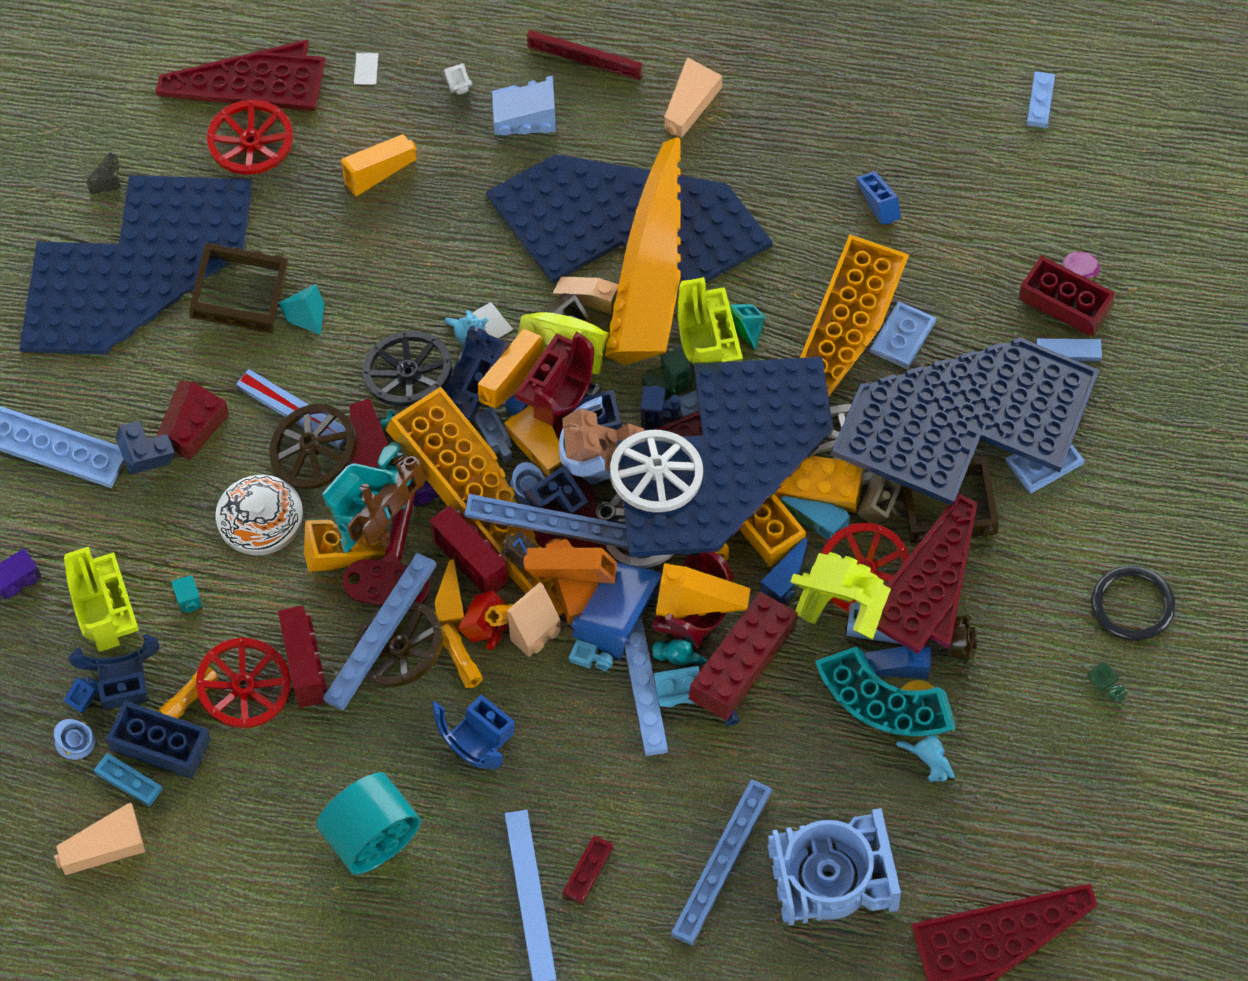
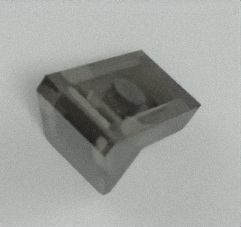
(104, 176)

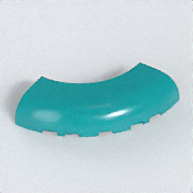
(881, 704)

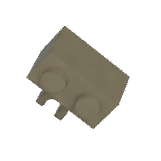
(880, 501)

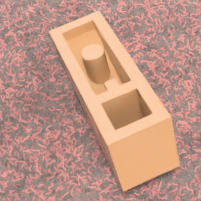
(590, 292)

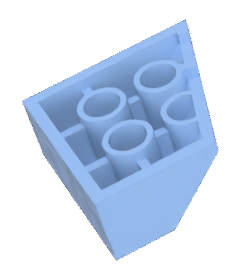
(525, 108)

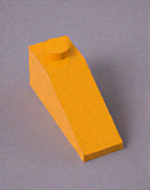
(448, 600)

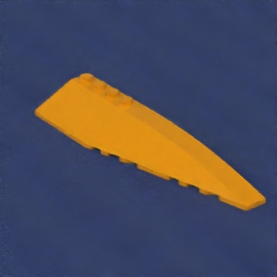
(649, 267)
(854, 306)
(462, 464)

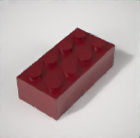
(1066, 296)
(470, 552)
(303, 656)

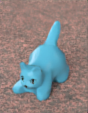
(462, 325)
(931, 752)

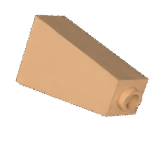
(691, 96)
(101, 843)

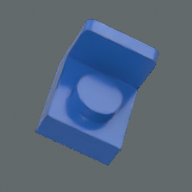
(82, 693)

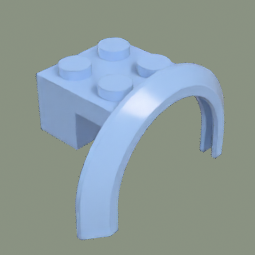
(591, 470)

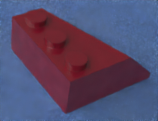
(192, 418)

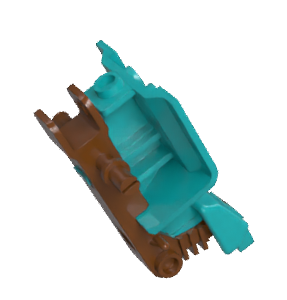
(370, 497)

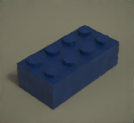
(158, 739)

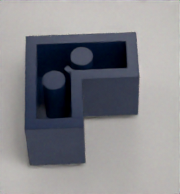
(142, 453)
(559, 488)

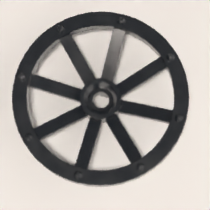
(408, 370)

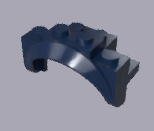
(474, 362)

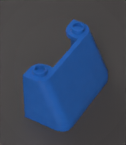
(617, 609)

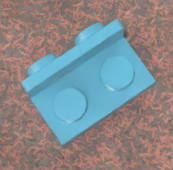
(674, 686)

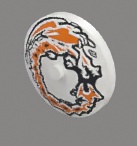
(259, 515)

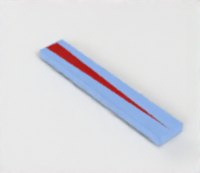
(284, 402)

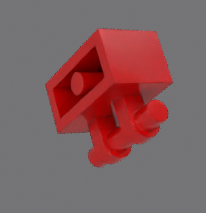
(474, 623)

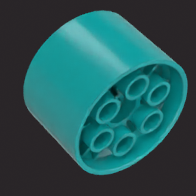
(368, 823)

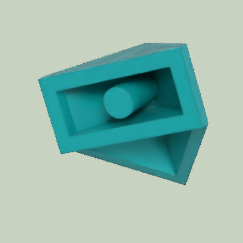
(305, 309)
(748, 322)

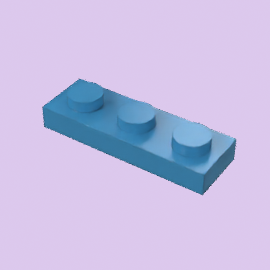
(128, 780)

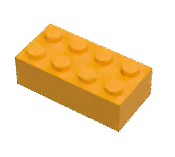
(826, 482)
(773, 531)

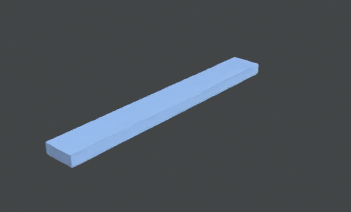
(530, 896)

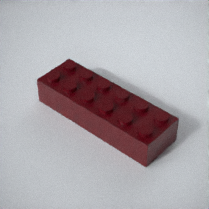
(743, 656)

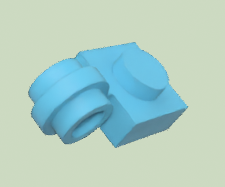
(585, 653)

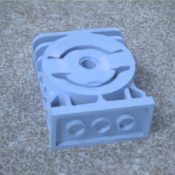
(828, 896)

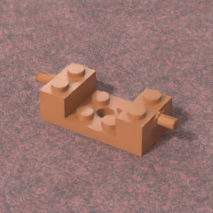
(588, 440)

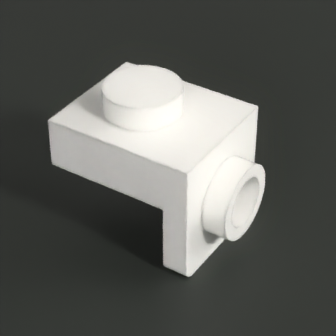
(458, 79)

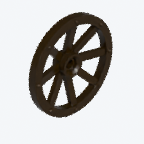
(313, 448)
(406, 643)

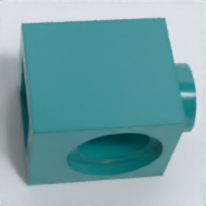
(186, 594)

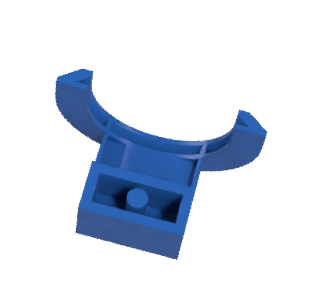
(479, 734)

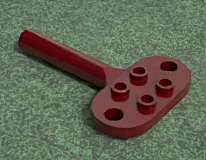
(382, 575)

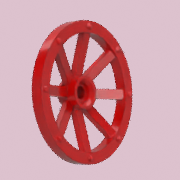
(249, 135)
(879, 531)
(243, 678)

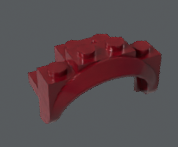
(556, 386)
(695, 627)

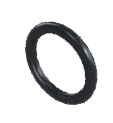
(1134, 635)

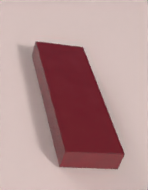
(588, 869)

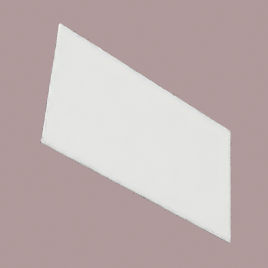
(366, 68)
(497, 325)

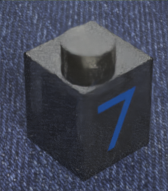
(516, 548)

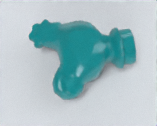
(677, 652)

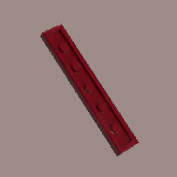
(584, 55)

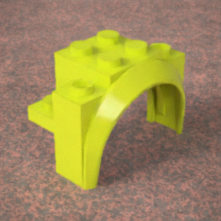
(703, 333)
(844, 581)
(99, 598)

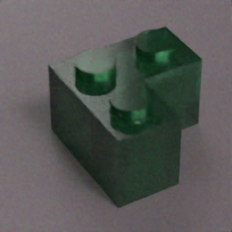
(673, 374)

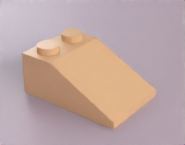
(533, 621)

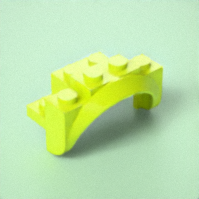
(550, 323)

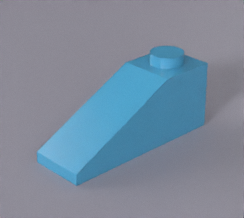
(818, 516)

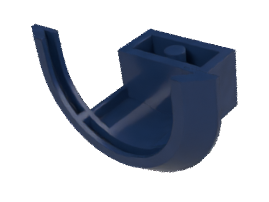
(119, 676)

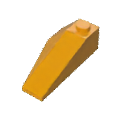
(324, 549)
(695, 592)

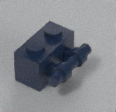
(657, 409)

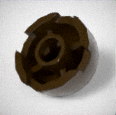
(963, 639)

